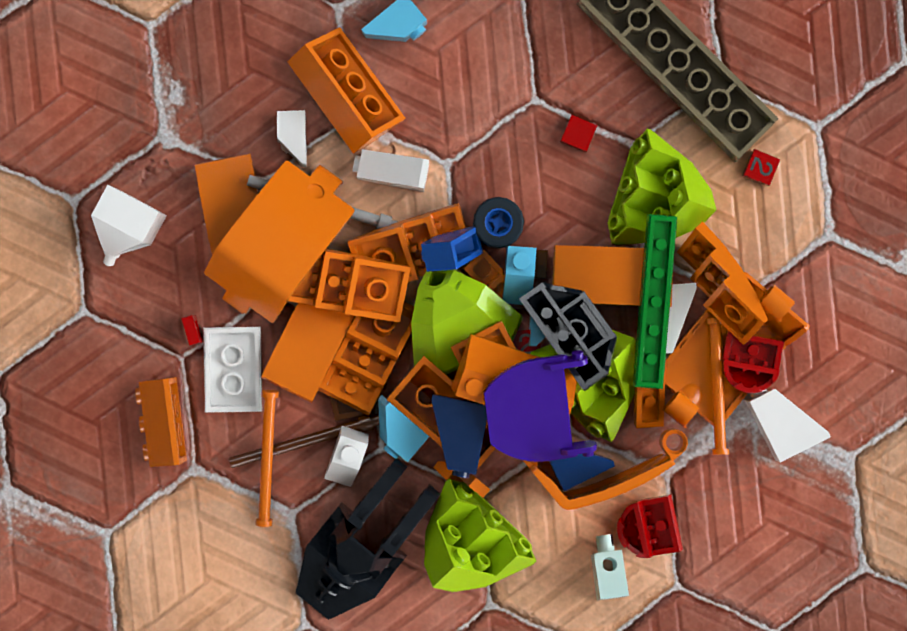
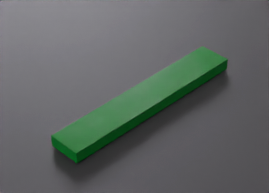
(654, 301)

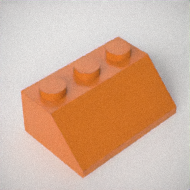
(161, 422)

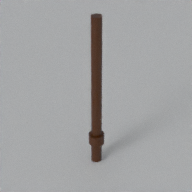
(365, 423)

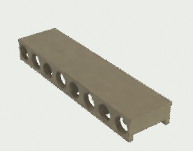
(684, 71)

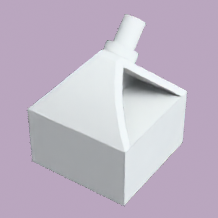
(124, 223)

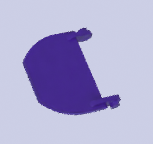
(531, 411)

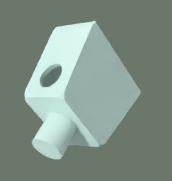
(609, 583)

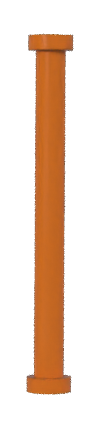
(717, 387)
(266, 458)

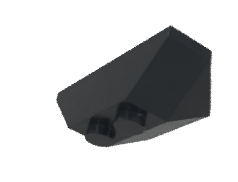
(570, 325)

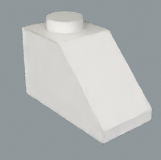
(347, 456)

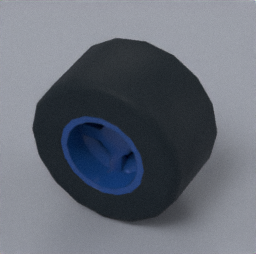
(492, 216)

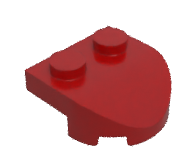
(751, 365)
(650, 527)

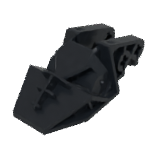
(342, 572)

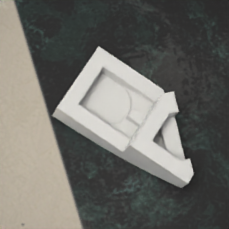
(292, 134)

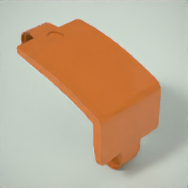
(278, 239)
(689, 366)
(618, 483)

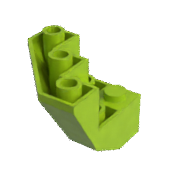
(658, 183)
(449, 310)
(607, 401)
(471, 542)

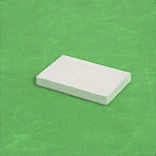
(232, 369)

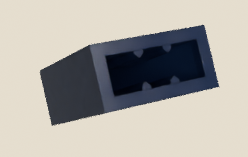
(461, 432)

